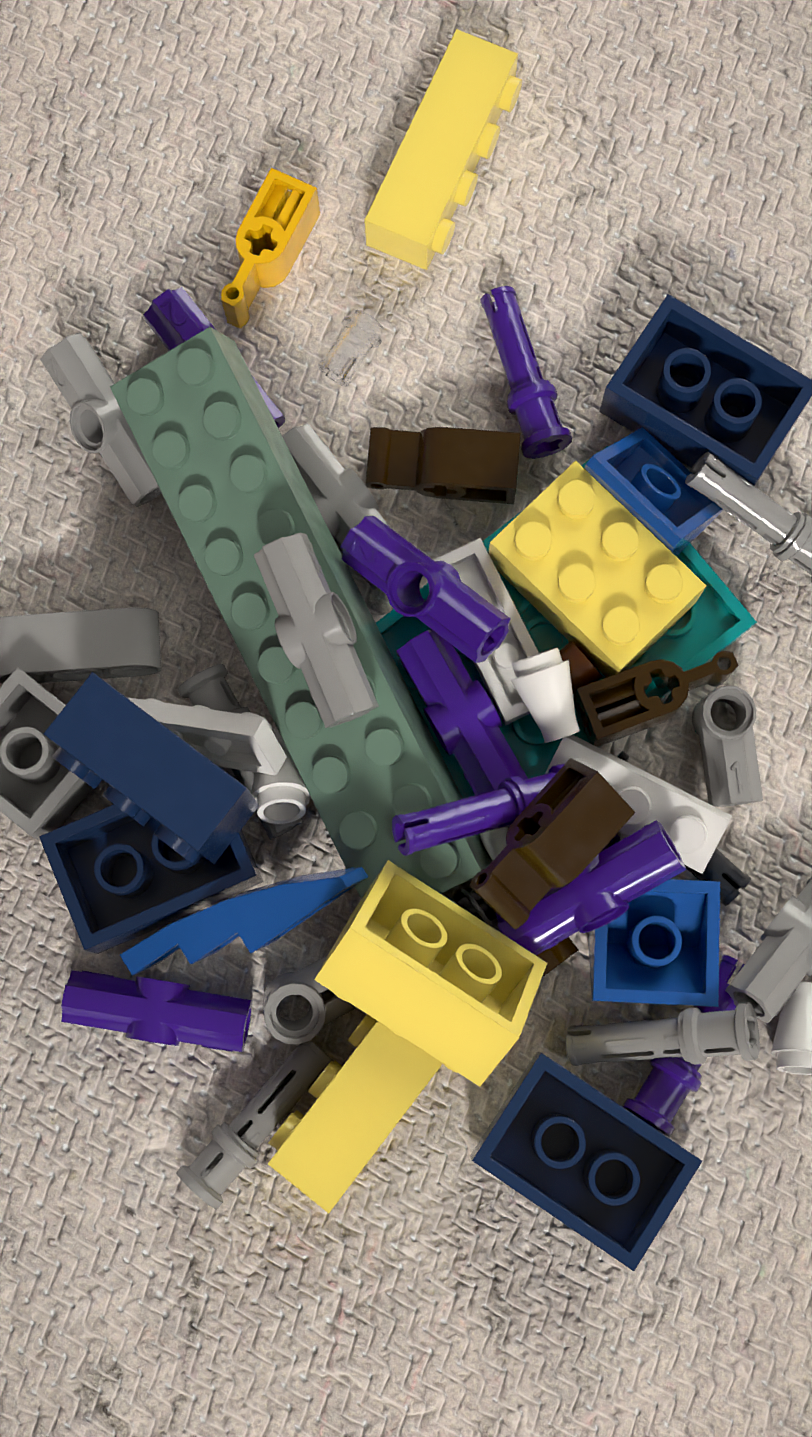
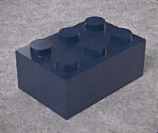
(706, 392)
(150, 771)
(130, 882)
(585, 1160)

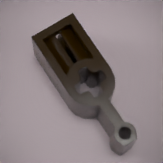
(445, 463)
(619, 702)
(552, 841)

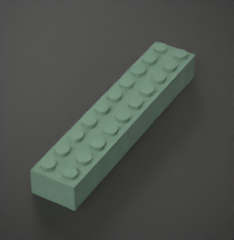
(232, 495)

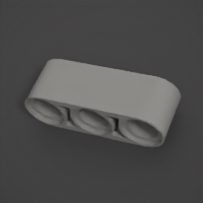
(79, 643)

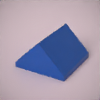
(653, 489)
(661, 948)

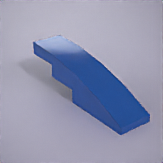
(254, 916)

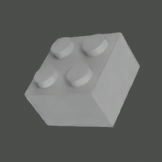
(33, 785)

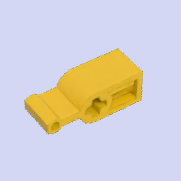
(274, 222)

